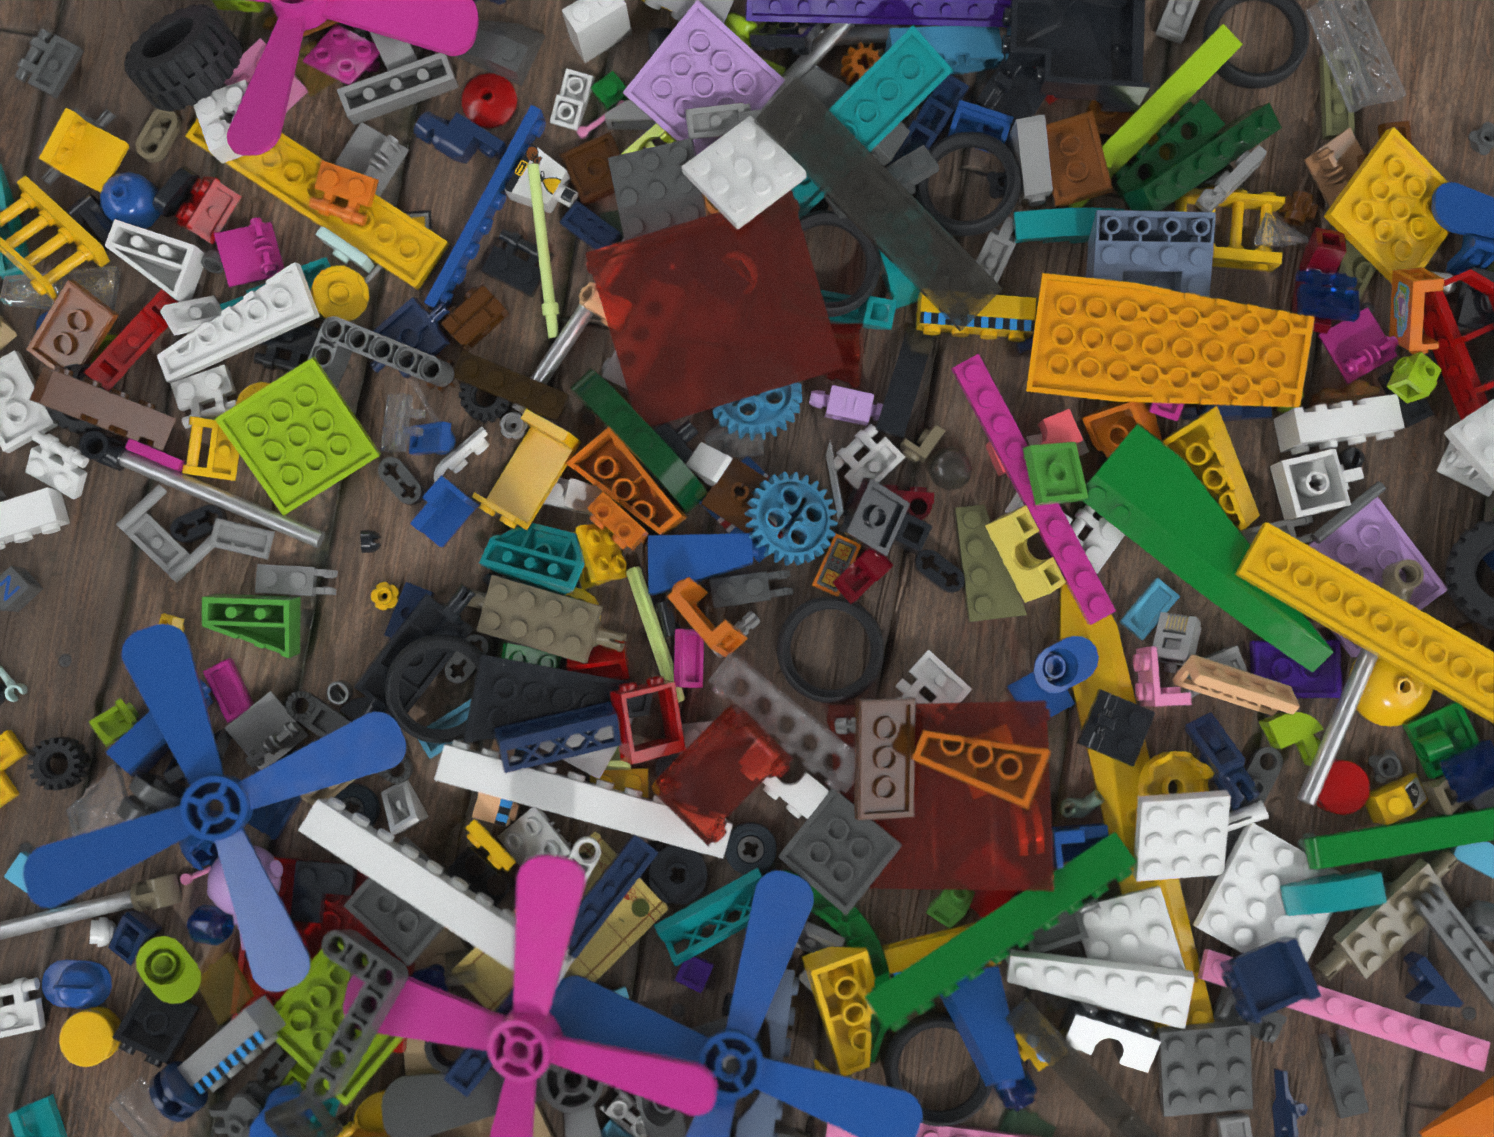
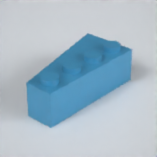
(962, 47)

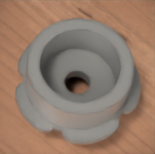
(506, 422)

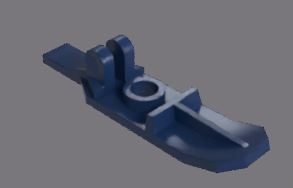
(1285, 1109)

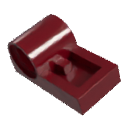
(915, 494)
(862, 574)

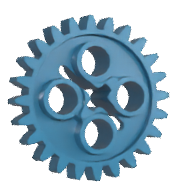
(766, 415)
(811, 534)

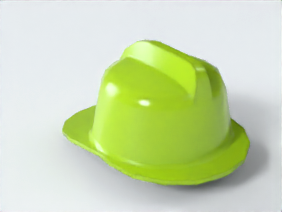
(168, 970)

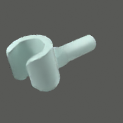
(11, 685)

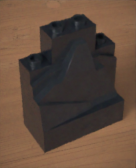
(1080, 48)

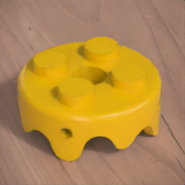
(1178, 766)

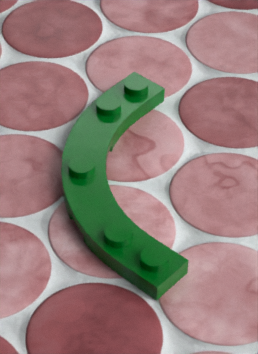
(857, 935)

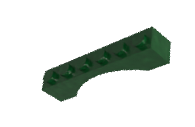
(1190, 171)

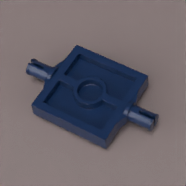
(414, 328)

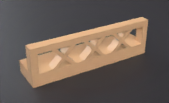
(1236, 686)

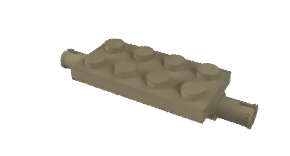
(543, 619)
(1386, 927)

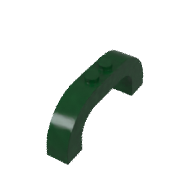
(639, 439)

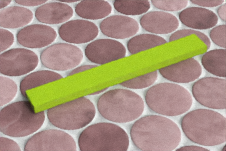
(1168, 100)

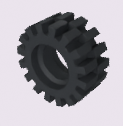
(479, 412)
(42, 768)

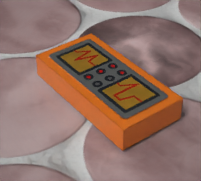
(837, 559)

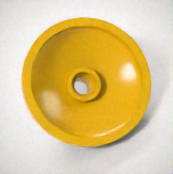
(1385, 702)

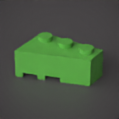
(258, 619)

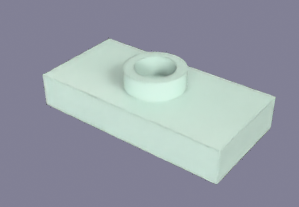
(344, 250)

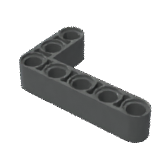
(374, 348)
(360, 1011)

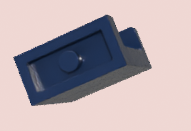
(1269, 979)

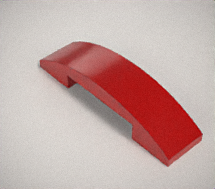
(130, 343)

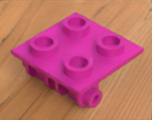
(343, 55)
(249, 253)
(1359, 346)

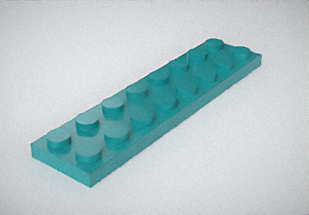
(883, 99)

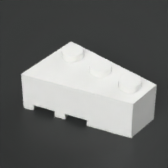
(162, 259)

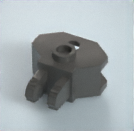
(241, 1111)

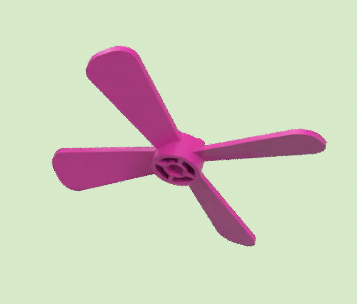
(430, 24)
(529, 1035)

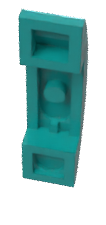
(873, 313)

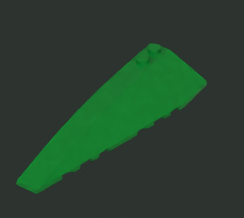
(1173, 517)

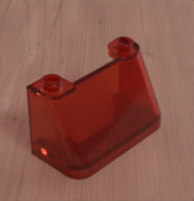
(720, 772)

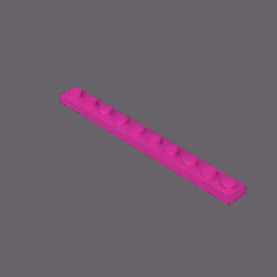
(1049, 518)

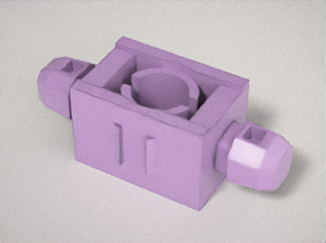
(847, 405)

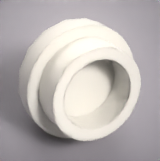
(102, 931)

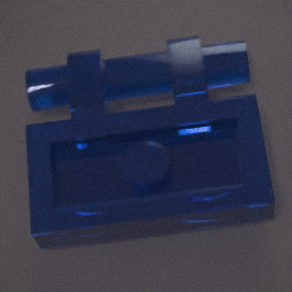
(1327, 302)

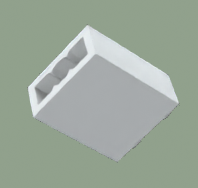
(596, 25)

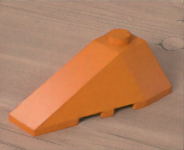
(1114, 422)
(1467, 1118)

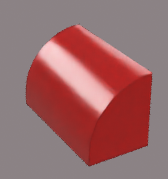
(604, 663)

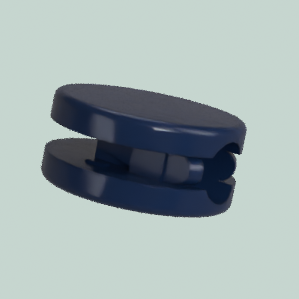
(174, 1095)

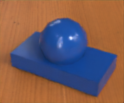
(436, 439)

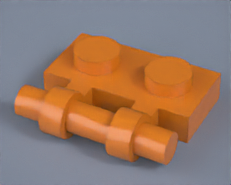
(345, 184)

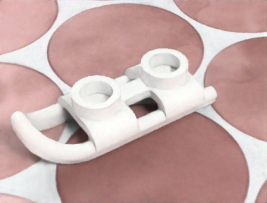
(456, 459)
(621, 1109)

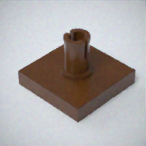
(731, 492)

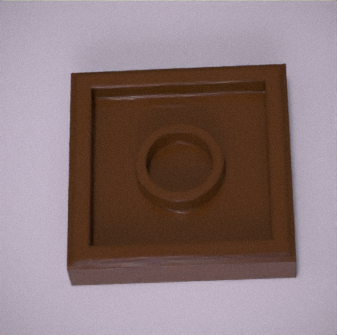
(590, 168)

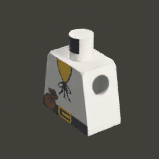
(553, 181)

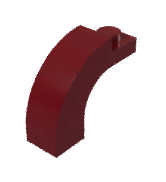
(1325, 253)

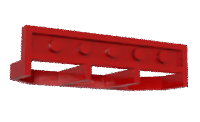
(1452, 352)

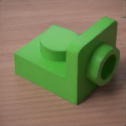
(950, 906)

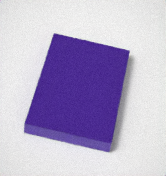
(1275, 665)

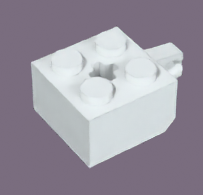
(216, 116)
(1326, 475)

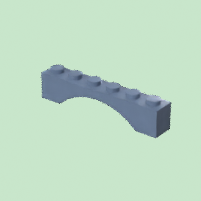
(761, 1114)

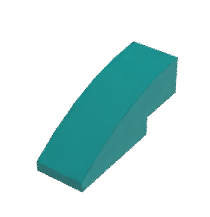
(1333, 893)

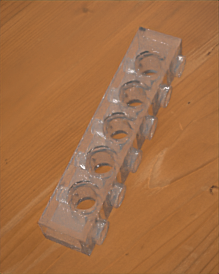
(782, 705)

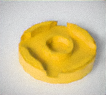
(340, 293)

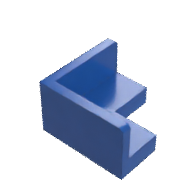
(445, 511)
(1074, 840)

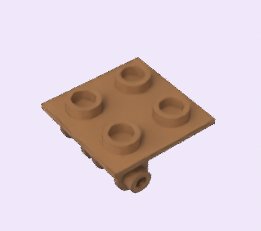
(1334, 164)

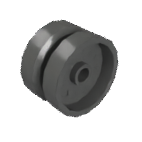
(151, 795)

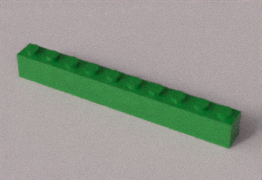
(998, 932)

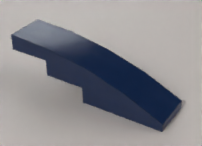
(933, 116)

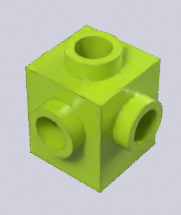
(1414, 377)

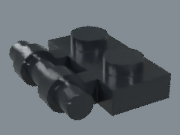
(512, 270)
(297, 340)

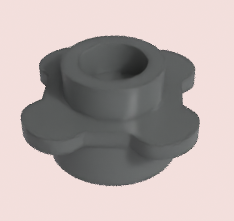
(1477, 139)
(1394, 766)

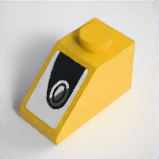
(1396, 800)

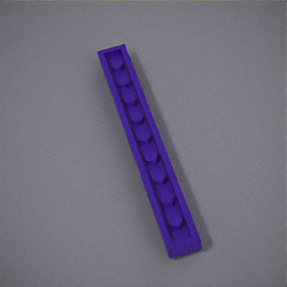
(891, 12)

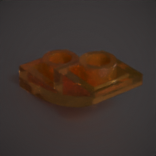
(1355, 391)

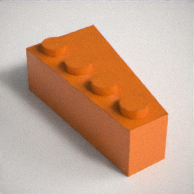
(623, 478)
(991, 766)

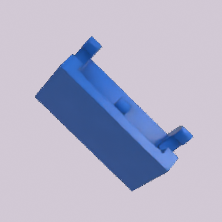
(980, 119)

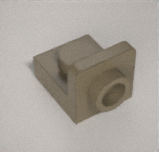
(927, 440)

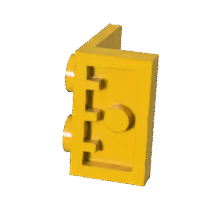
(83, 151)

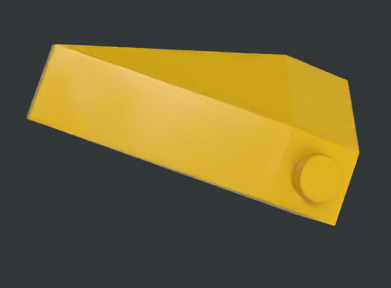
(839, 985)

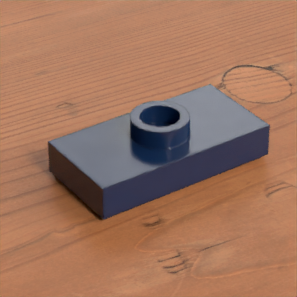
(589, 227)
(407, 601)

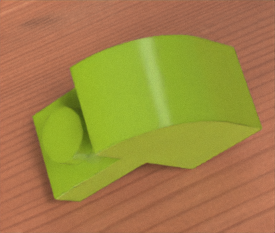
(1288, 729)

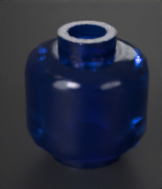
(210, 925)
(1018, 1096)

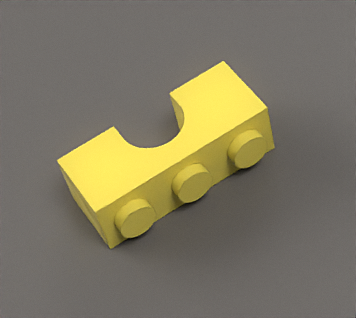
(1031, 575)

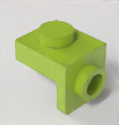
(114, 722)

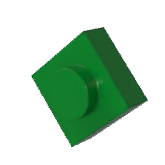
(609, 91)

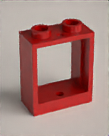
(673, 740)

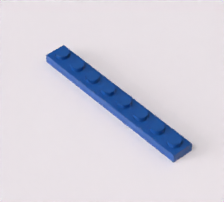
(481, 218)

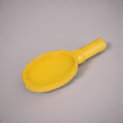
(367, 1116)

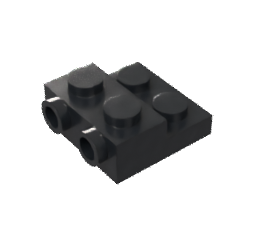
(155, 1027)

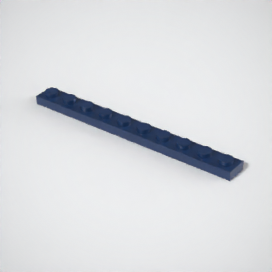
(592, 913)

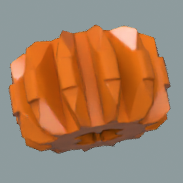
(856, 58)

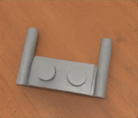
(157, 541)

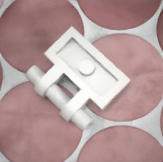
(203, 389)
(874, 465)
(55, 471)
(1101, 539)
(937, 679)
(24, 1014)

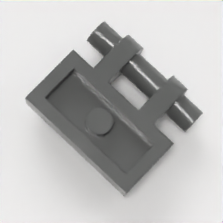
(54, 66)

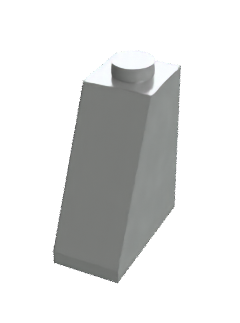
(1030, 148)

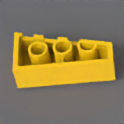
(1213, 460)

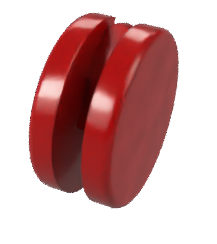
(1344, 789)

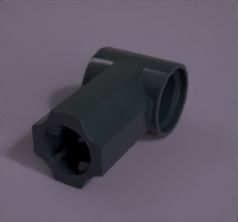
(91, 217)

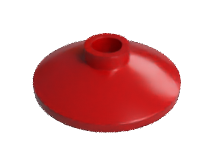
(490, 112)

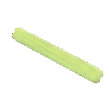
(652, 626)

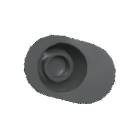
(660, 1119)

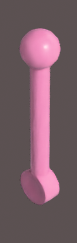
(583, 131)
(187, 878)

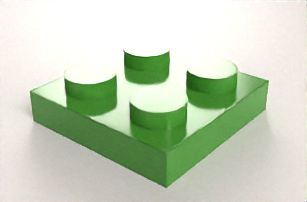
(1055, 473)

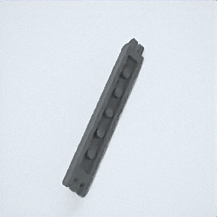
(1459, 940)

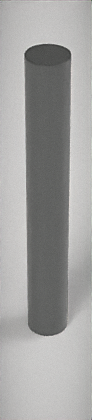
(1348, 512)

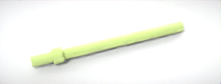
(550, 307)

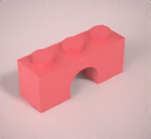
(1054, 429)

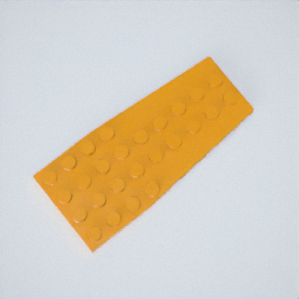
(1163, 346)

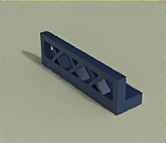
(557, 726)

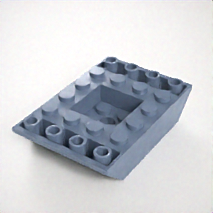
(1153, 249)

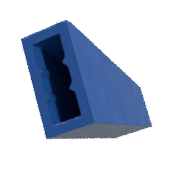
(696, 557)
(144, 743)
(980, 1019)

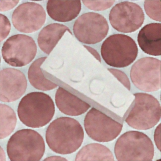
(1341, 422)

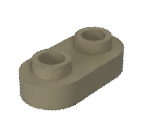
(156, 135)

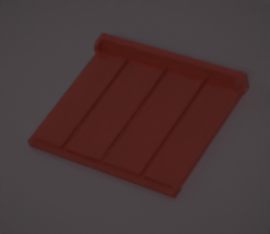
(714, 311)
(958, 831)

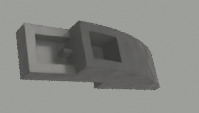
(907, 171)

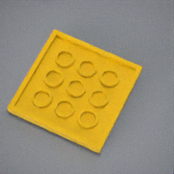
(1389, 207)

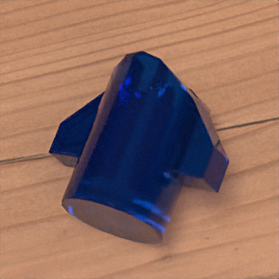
(433, 975)

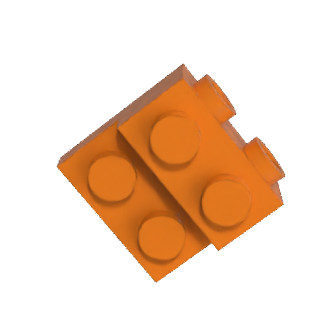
(625, 528)

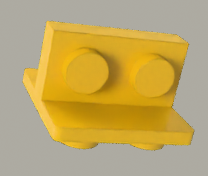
(601, 556)

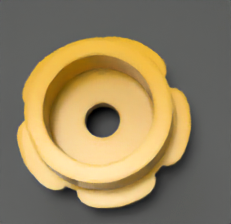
(392, 596)

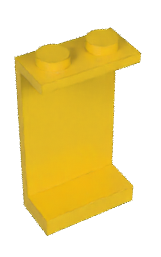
(530, 472)

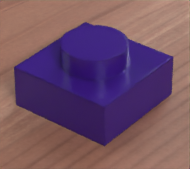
(694, 973)

